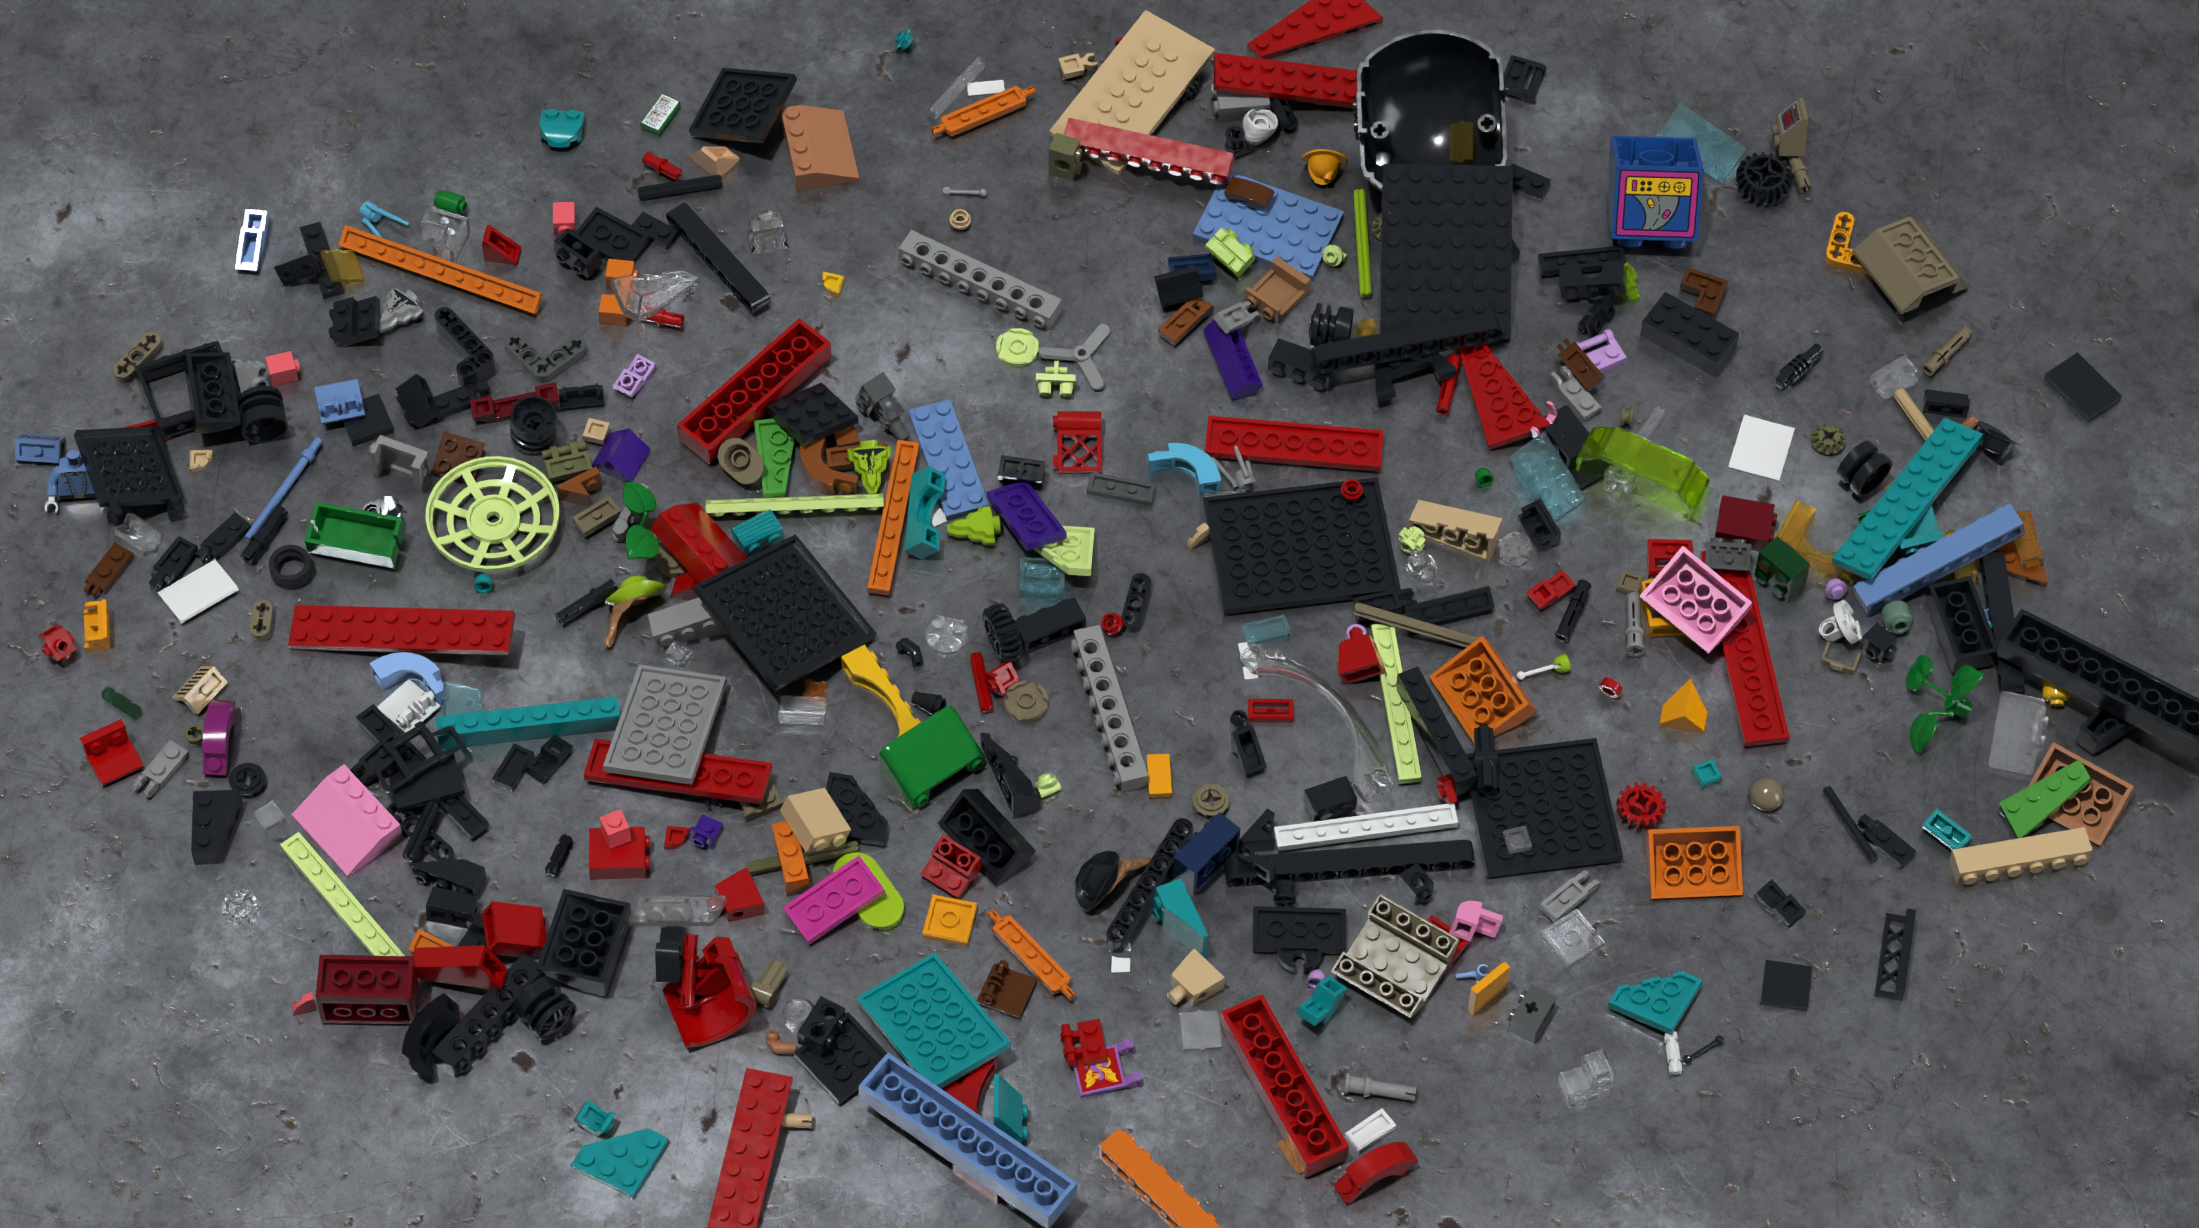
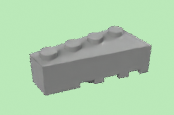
(684, 623)

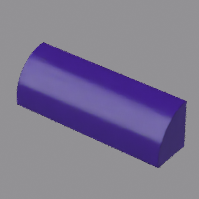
(1233, 361)

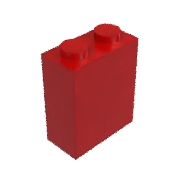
(620, 862)
(514, 929)

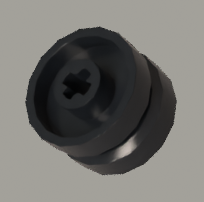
(1864, 468)

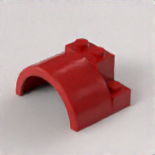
(727, 998)

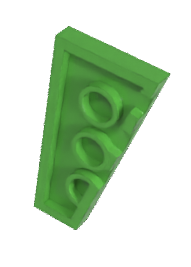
(776, 449)
(2035, 803)

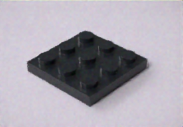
(812, 414)
(845, 1063)

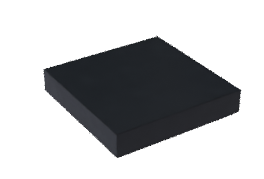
(372, 425)
(1786, 985)

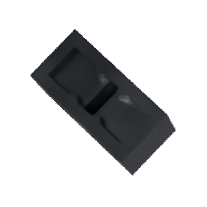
(817, 1024)

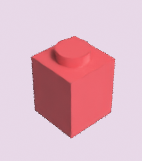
(563, 217)
(282, 368)
(615, 829)

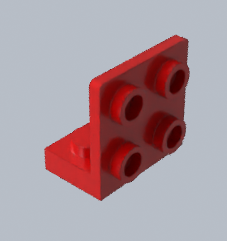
(110, 752)

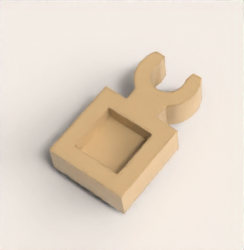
(1074, 66)

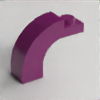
(217, 727)

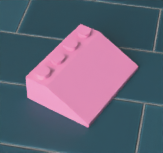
(1696, 600)
(347, 821)

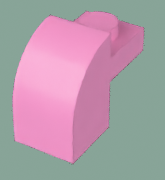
(1472, 918)

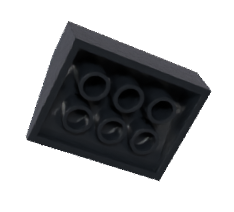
(585, 941)

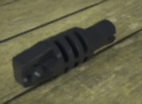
(1798, 366)

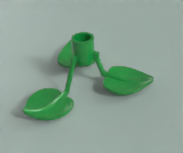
(640, 541)
(1962, 683)

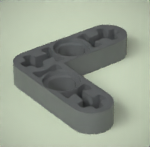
(541, 362)

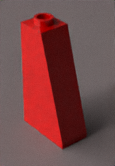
(460, 966)

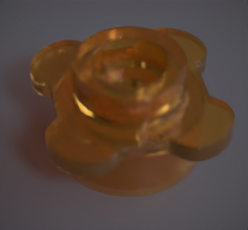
(811, 685)

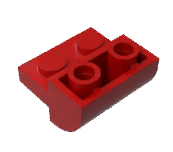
(952, 866)

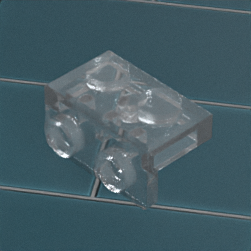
(137, 536)

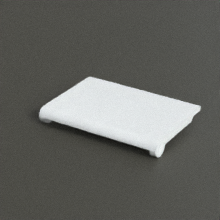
(198, 591)

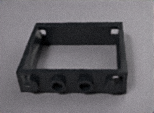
(164, 366)

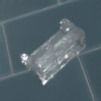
(1893, 377)

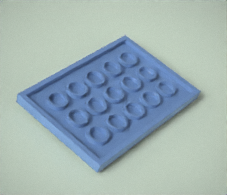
(1288, 227)

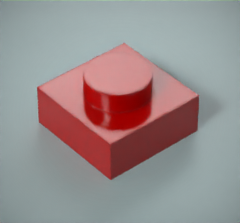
(1445, 790)

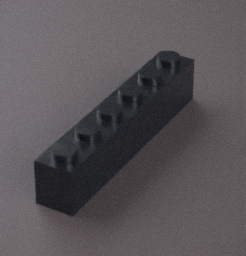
(1436, 730)

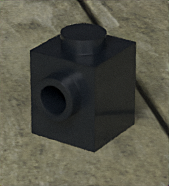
(1879, 643)

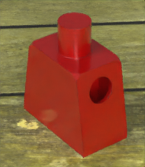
(1359, 657)
(741, 896)

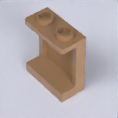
(1278, 291)

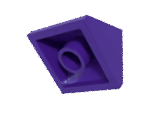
(621, 455)

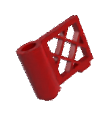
(1075, 426)

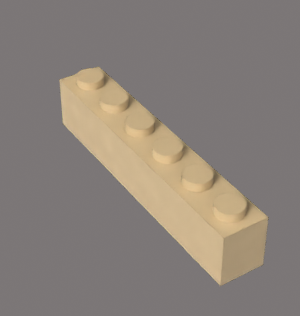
(2020, 856)

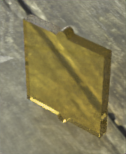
(1461, 141)
(342, 266)

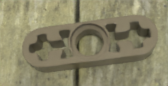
(138, 348)

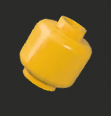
(2055, 694)

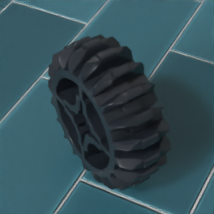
(1775, 184)
(1002, 633)

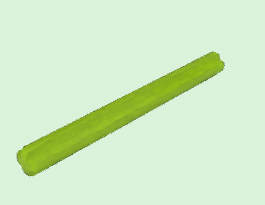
(1362, 243)

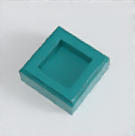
(1706, 773)

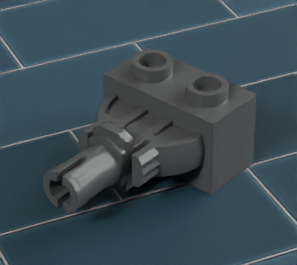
(875, 398)

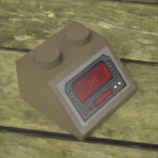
(1791, 129)

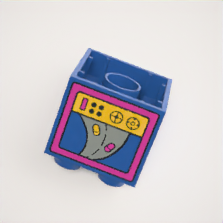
(1654, 190)

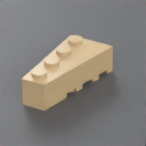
(1458, 528)

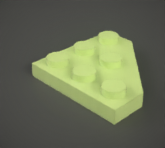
(1073, 553)

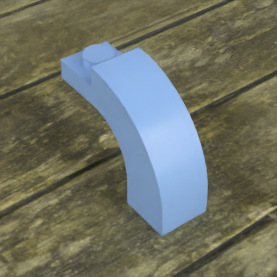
(403, 666)

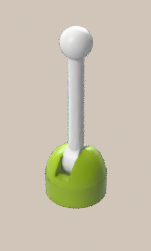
(1560, 664)

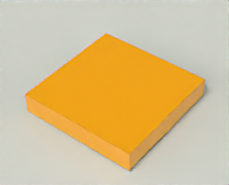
(949, 920)
(1488, 988)

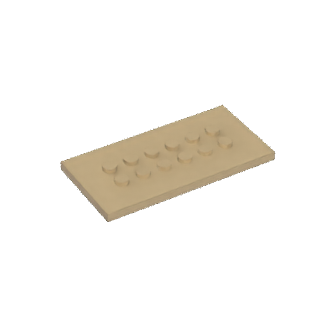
(1139, 81)

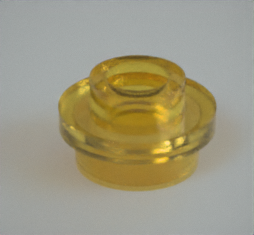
(1366, 324)

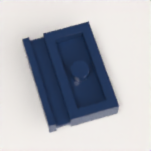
(1202, 262)

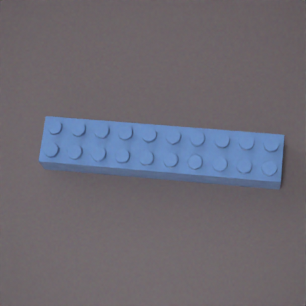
(968, 1140)

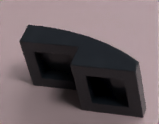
(550, 758)
(1778, 903)

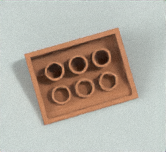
(818, 146)
(2096, 805)

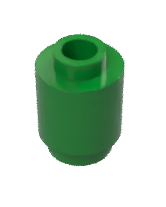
(450, 202)

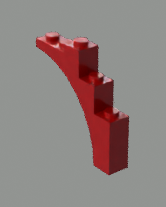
(969, 1094)

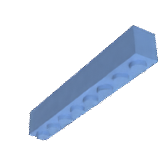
(1939, 559)

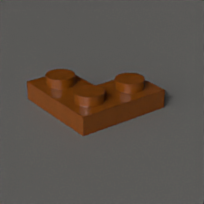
(1707, 287)

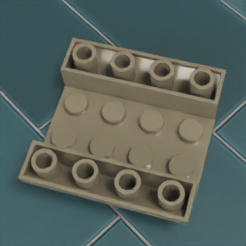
(1908, 263)
(1397, 957)

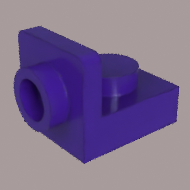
(705, 832)

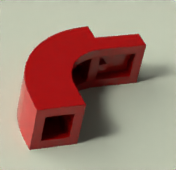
(1379, 1163)

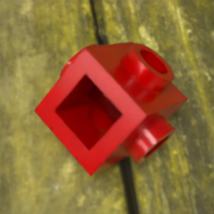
(57, 643)

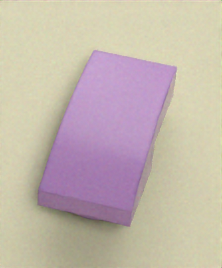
(635, 376)

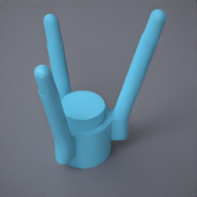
(373, 213)

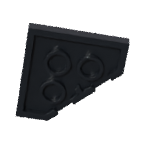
(857, 809)

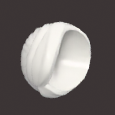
(1259, 126)

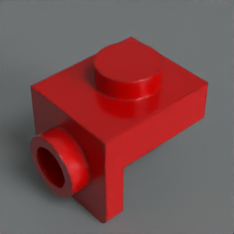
(1001, 678)

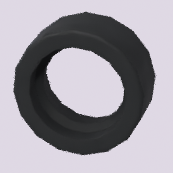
(289, 552)

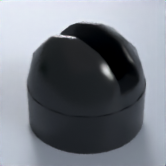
(1236, 719)

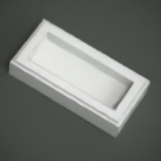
(1370, 1130)

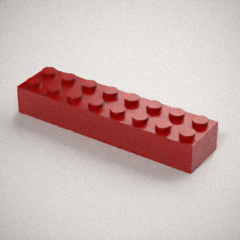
(747, 393)
(1284, 1085)

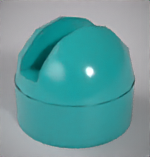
(486, 585)

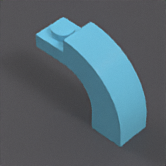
(1190, 460)

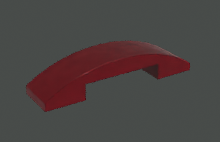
(499, 410)

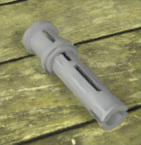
(1636, 640)
(1367, 1086)

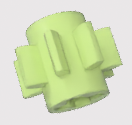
(1411, 539)

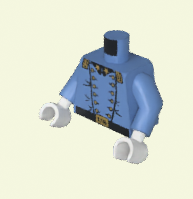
(69, 480)

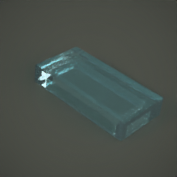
(1266, 630)

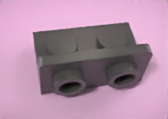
(1728, 556)

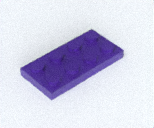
(1026, 515)

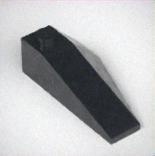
(1013, 783)

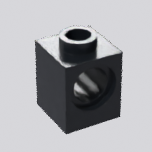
(1413, 876)

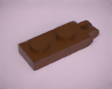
(1580, 365)
(108, 570)

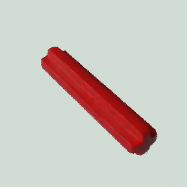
(980, 682)

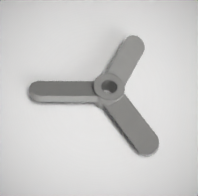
(1085, 361)

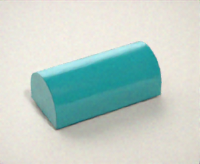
(1947, 831)

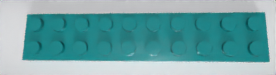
(1907, 499)

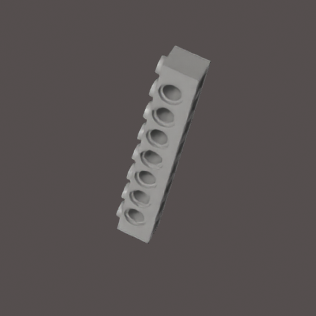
(1013, 293)
(1092, 640)

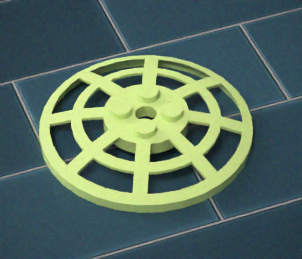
(489, 506)

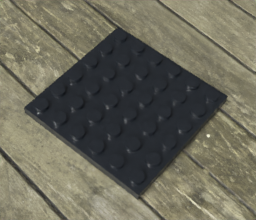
(784, 612)
(1560, 800)

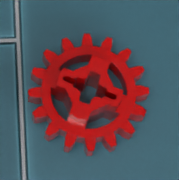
(1638, 813)

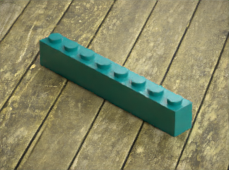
(530, 722)

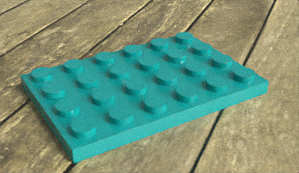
(933, 1021)

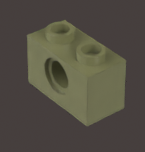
(1065, 157)

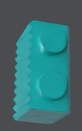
(757, 533)

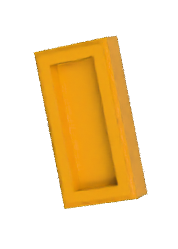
(1159, 775)

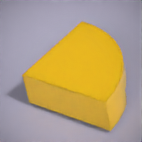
(833, 283)

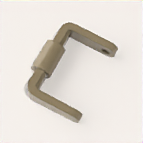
(1838, 666)

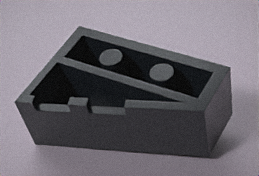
(211, 822)

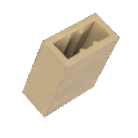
(815, 820)

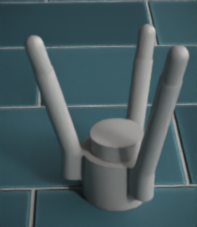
(1244, 477)

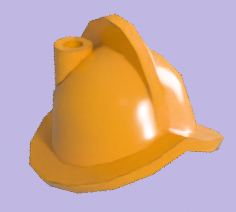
(1324, 164)

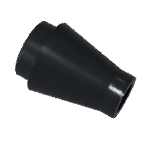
(928, 702)

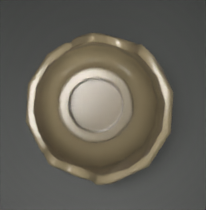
(1766, 794)

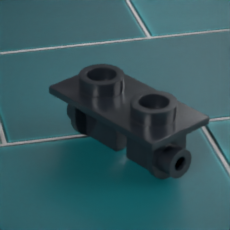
(298, 268)
(1600, 312)
(581, 396)

